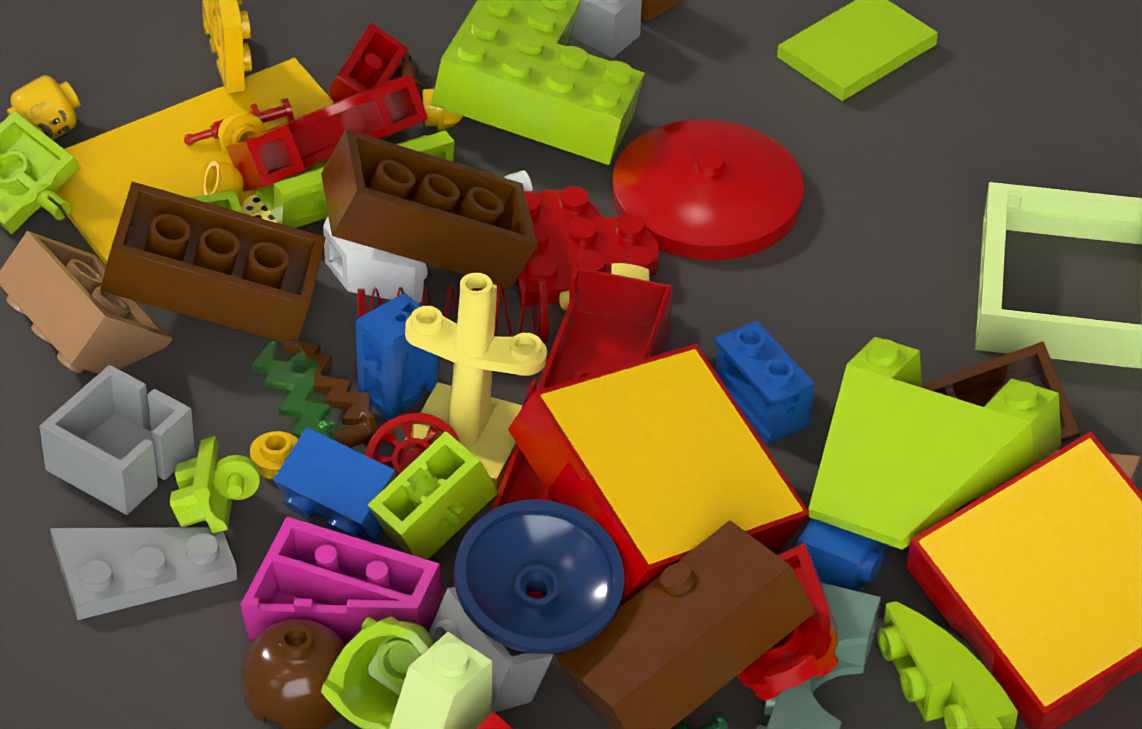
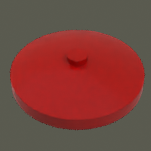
(709, 188)

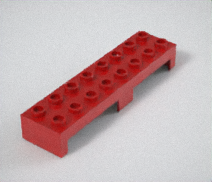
(604, 327)

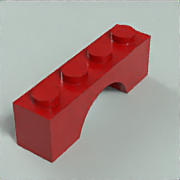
(314, 136)

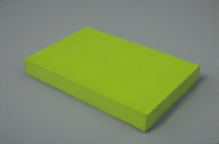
(857, 46)

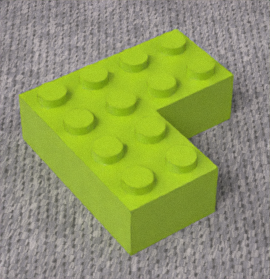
(522, 76)

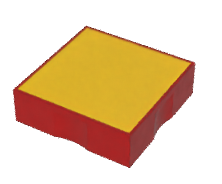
(656, 460)
(1045, 581)

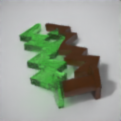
(312, 381)

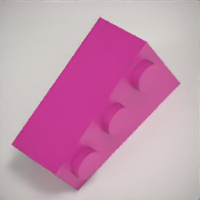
(339, 582)

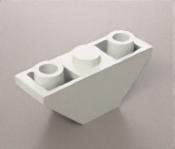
(372, 268)

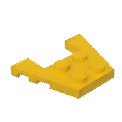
(227, 30)

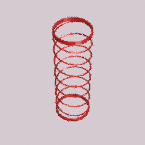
(542, 306)

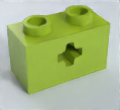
(433, 497)

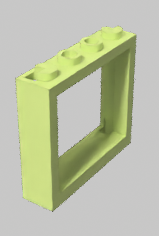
(1057, 214)

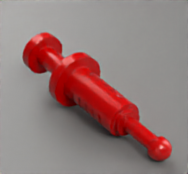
(265, 116)

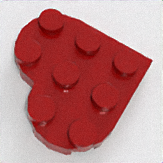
(576, 235)
(805, 650)

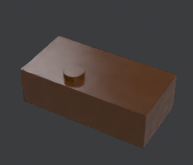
(427, 208)
(213, 263)
(688, 633)

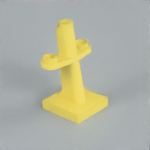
(471, 344)

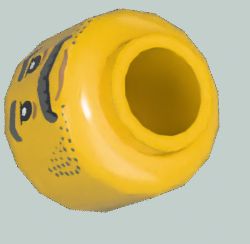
(47, 106)

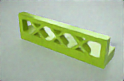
(302, 196)

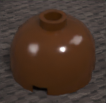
(287, 672)

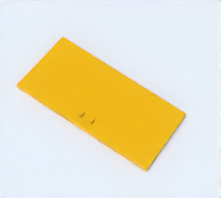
(155, 151)

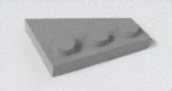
(138, 565)

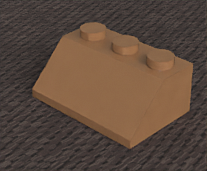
(64, 301)

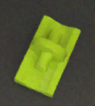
(211, 485)

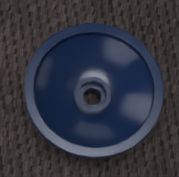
(545, 551)

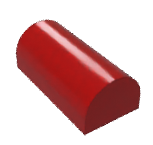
(368, 64)

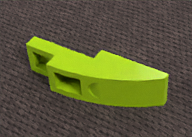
(942, 673)

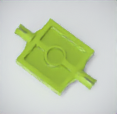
(31, 173)

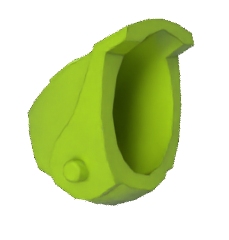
(372, 671)

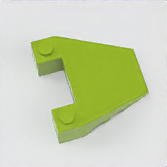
(915, 456)

